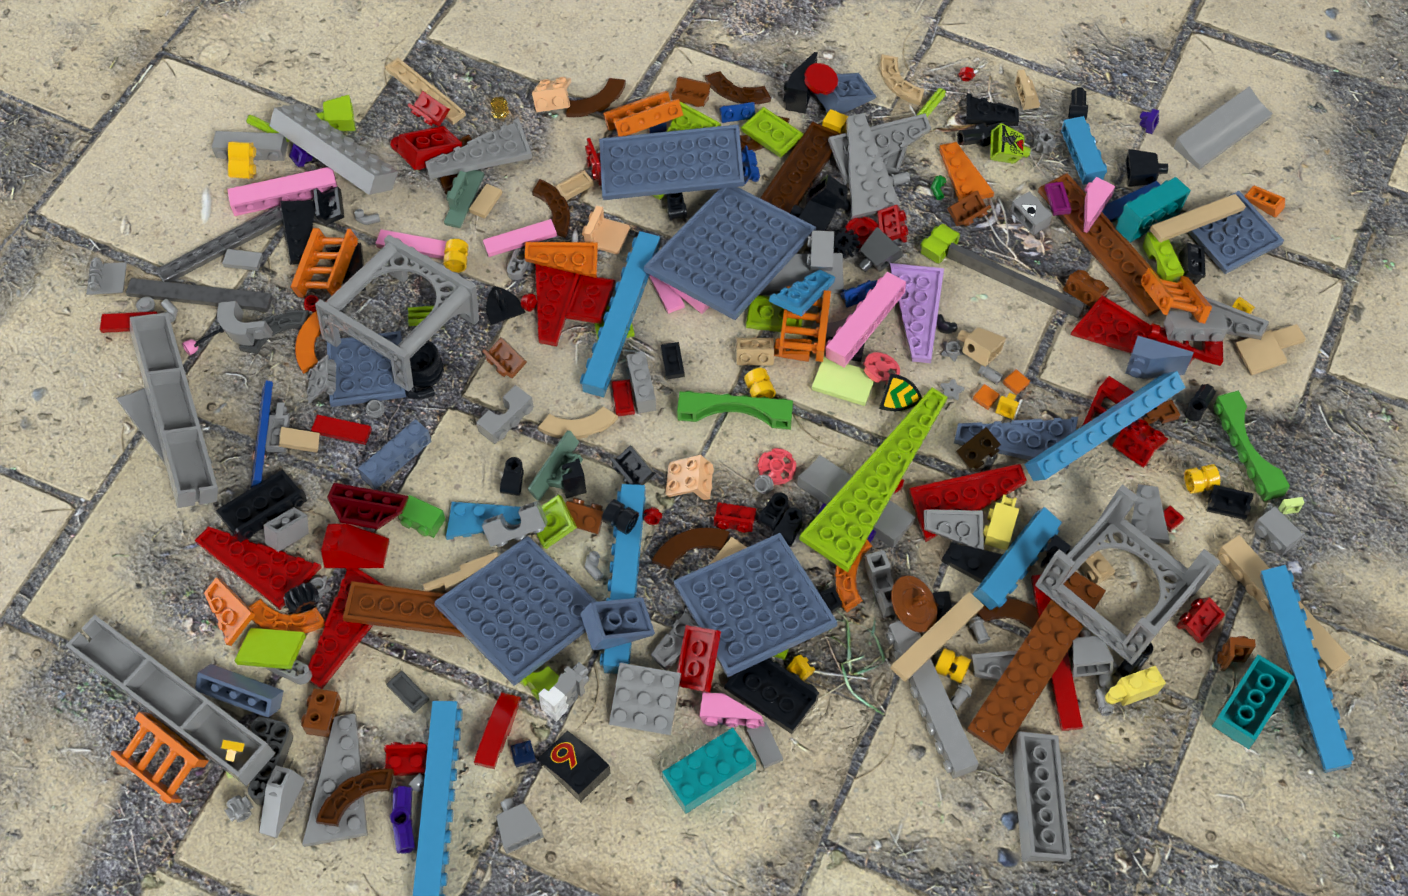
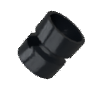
(617, 515)

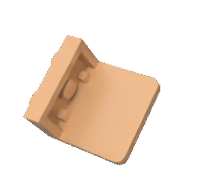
(551, 94)
(606, 232)
(689, 476)

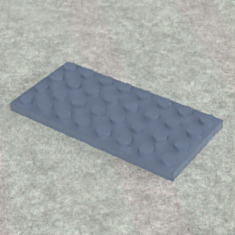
(671, 162)

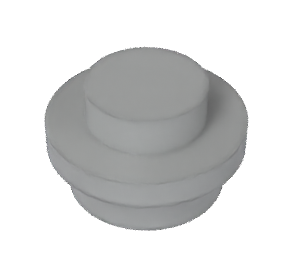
(145, 304)
(375, 409)
(763, 484)

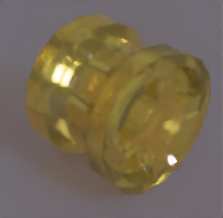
(499, 107)

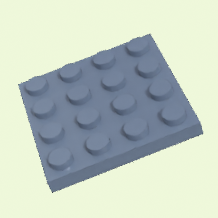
(1237, 237)
(363, 372)

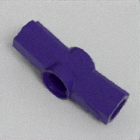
(403, 831)

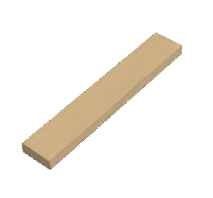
(417, 84)
(1197, 218)
(936, 637)

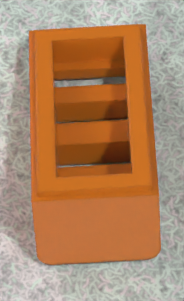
(1276, 204)
(796, 355)

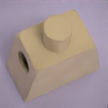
(981, 345)

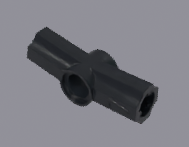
(980, 134)

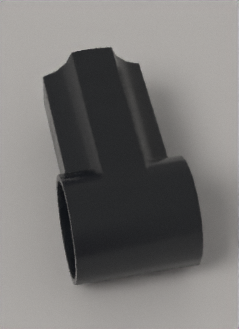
(1078, 104)
(1200, 402)
(1127, 669)

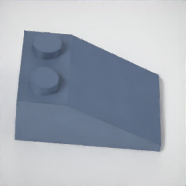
(849, 93)
(1155, 358)
(616, 622)

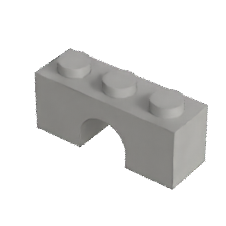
(1182, 328)
(641, 382)
(496, 426)
(500, 531)
(879, 574)

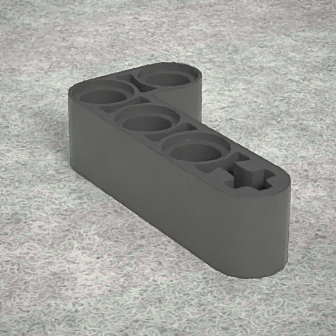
(276, 743)

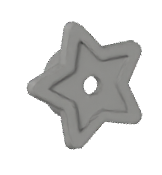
(952, 345)
(956, 389)
(321, 582)

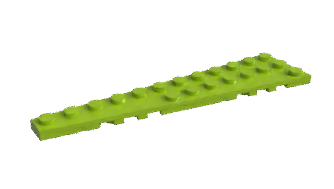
(854, 511)

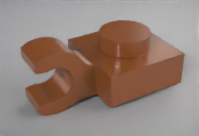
(1164, 412)

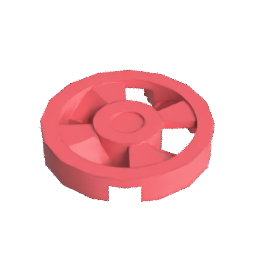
(877, 369)
(777, 465)

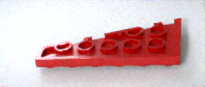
(554, 295)
(1112, 326)
(965, 492)
(258, 565)
(338, 635)

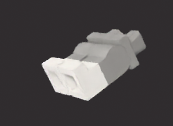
(564, 692)

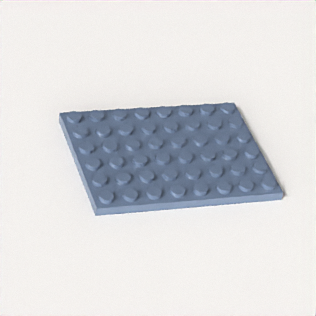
(730, 250)

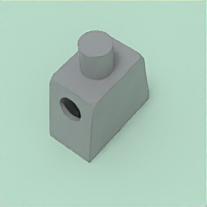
(1091, 656)
(517, 826)

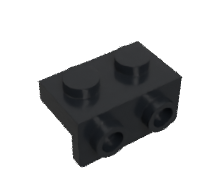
(328, 205)
(632, 467)

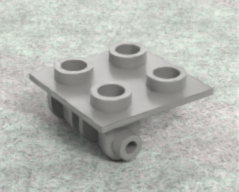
(106, 277)
(322, 378)

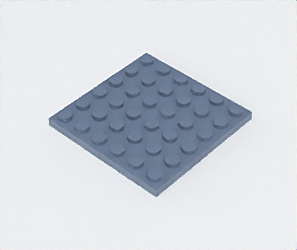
(757, 602)
(518, 609)

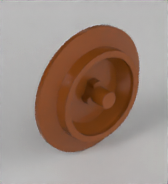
(914, 603)

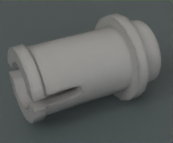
(899, 178)
(990, 374)
(979, 630)
(960, 695)
(1104, 708)

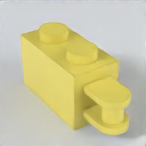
(1002, 523)
(1136, 687)

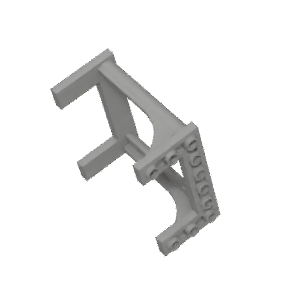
(394, 260)
(1111, 522)

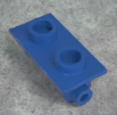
(737, 112)
(750, 168)
(855, 295)

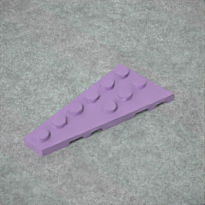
(919, 307)

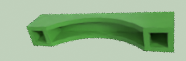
(696, 406)
(1268, 479)

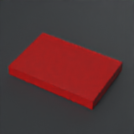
(590, 299)
(698, 658)

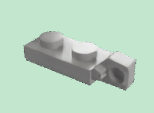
(276, 421)

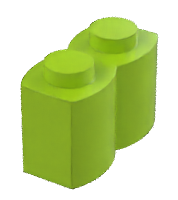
(937, 245)

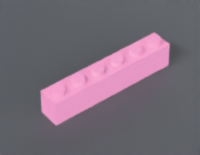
(290, 188)
(865, 319)

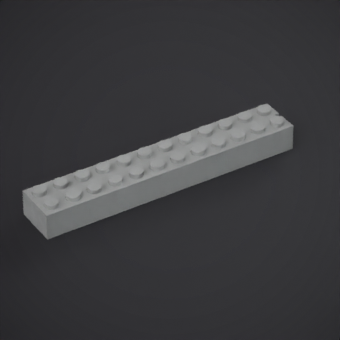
(173, 410)
(169, 699)

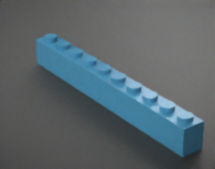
(620, 316)
(1104, 426)
(625, 569)
(1305, 667)
(437, 799)

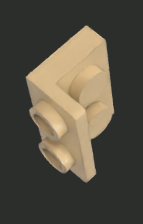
(1026, 91)
(755, 351)
(1097, 568)

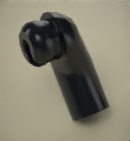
(945, 327)
(421, 394)

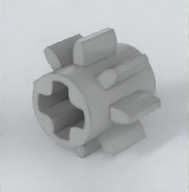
(1044, 142)
(238, 808)

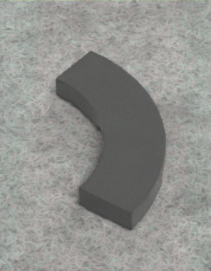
(289, 320)

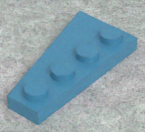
(803, 294)
(468, 517)

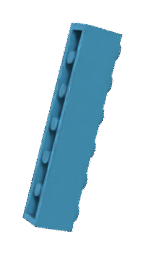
(1017, 559)

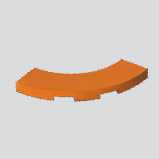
(306, 343)
(846, 582)
(300, 622)

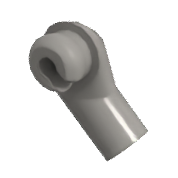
(365, 219)
(170, 308)
(591, 565)
(1106, 679)

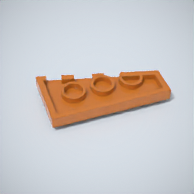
(963, 173)
(566, 256)

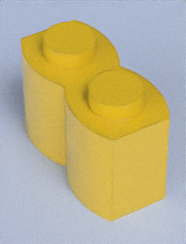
(241, 159)

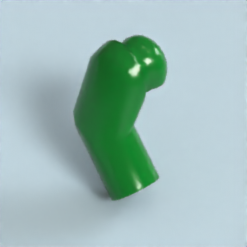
(936, 186)

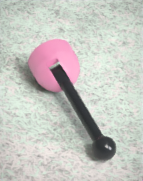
(191, 345)

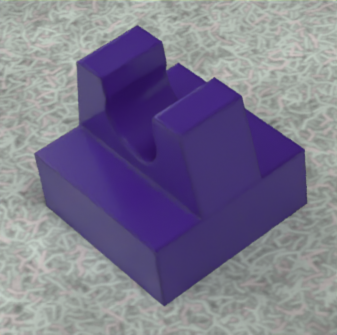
(1149, 120)
(300, 156)

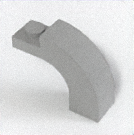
(230, 319)

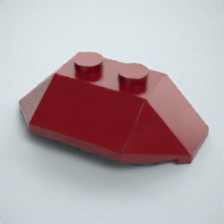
(365, 506)

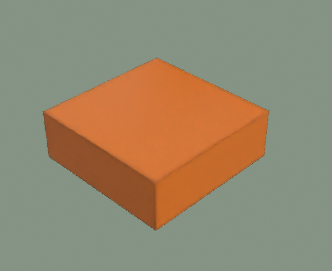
(1016, 382)
(986, 396)

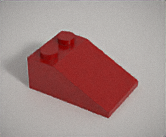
(426, 144)
(353, 547)

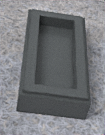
(407, 691)

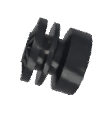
(426, 366)

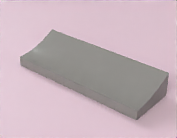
(1222, 128)
(797, 269)
(139, 411)
(826, 479)
(1040, 797)

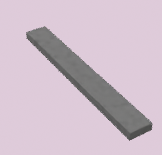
(219, 245)
(1015, 280)
(198, 294)

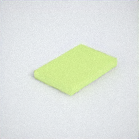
(843, 383)

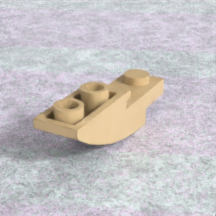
(450, 581)

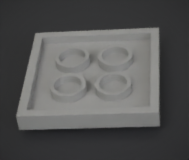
(645, 698)

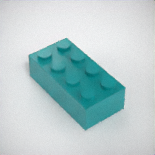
(1151, 208)
(1253, 701)
(709, 770)

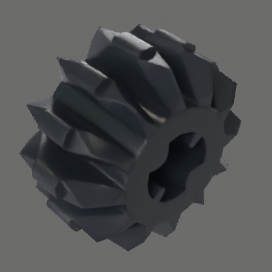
(849, 247)
(301, 598)

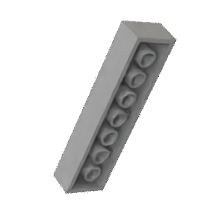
(333, 148)

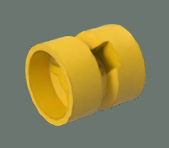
(456, 255)
(759, 383)
(1205, 478)
(946, 661)

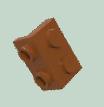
(691, 91)
(967, 209)
(1085, 287)
(505, 358)
(586, 516)
(1235, 650)

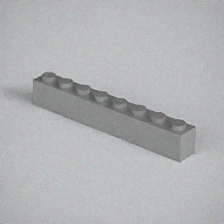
(935, 707)

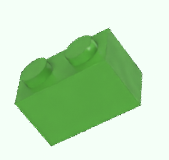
(422, 517)

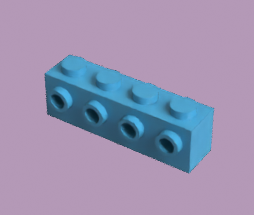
(1083, 149)

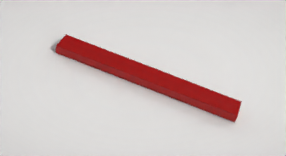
(1062, 679)

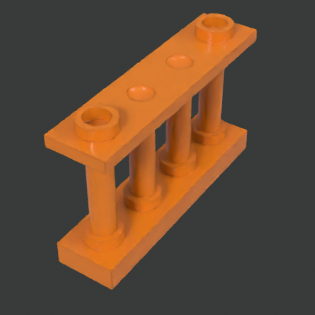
(643, 114)
(311, 256)
(1177, 295)
(819, 332)
(177, 746)

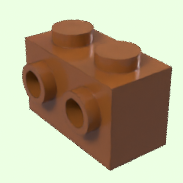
(321, 710)

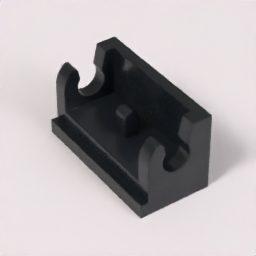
(1193, 261)
(575, 481)
(1229, 502)
(1055, 544)

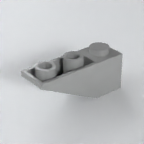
(278, 800)

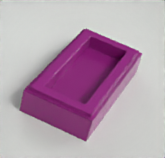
(1057, 198)

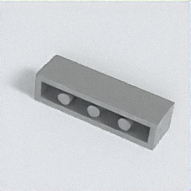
(268, 145)

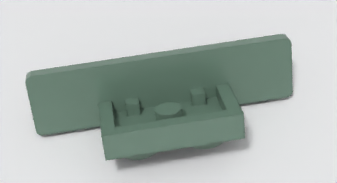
(461, 196)
(551, 472)

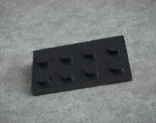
(260, 505)
(774, 693)

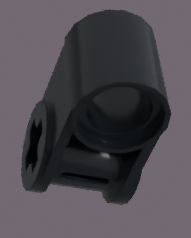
(676, 206)
(512, 479)
(773, 514)
(789, 528)

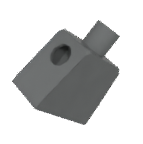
(879, 251)

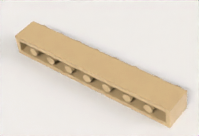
(1247, 568)

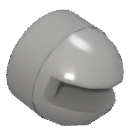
(418, 780)

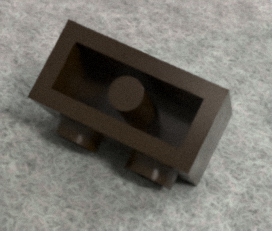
(978, 448)

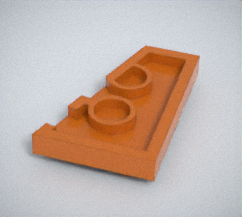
(229, 609)

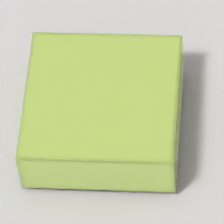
(1291, 505)

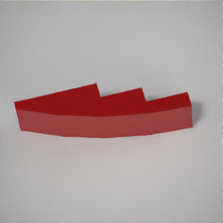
(497, 730)

